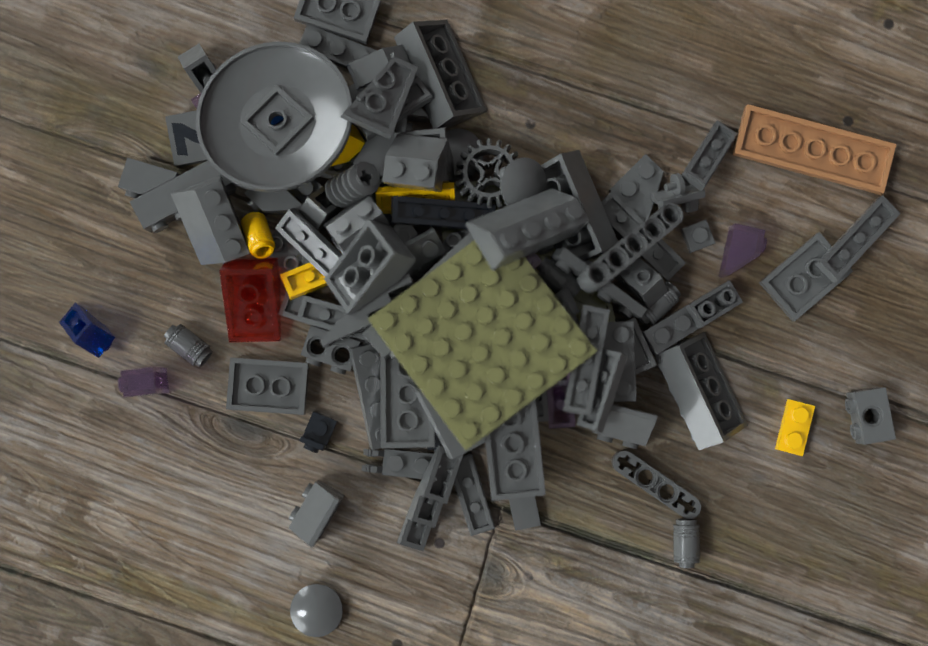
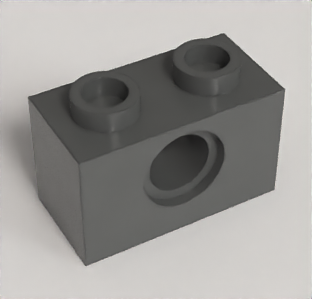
(881, 424)

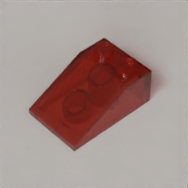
(252, 299)

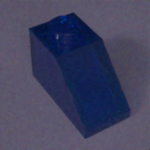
(86, 330)

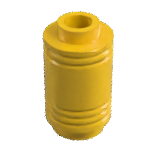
(258, 235)

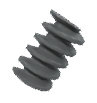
(352, 184)

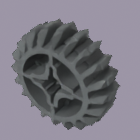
(480, 166)

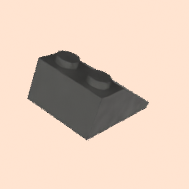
(369, 266)

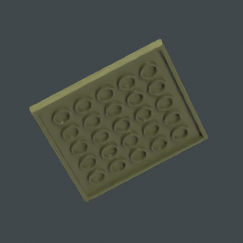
(481, 340)

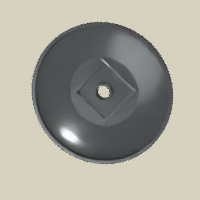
(254, 89)

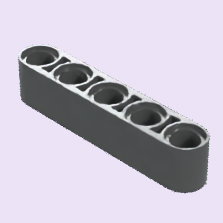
(623, 255)

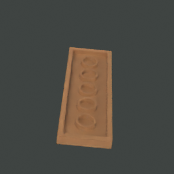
(814, 149)

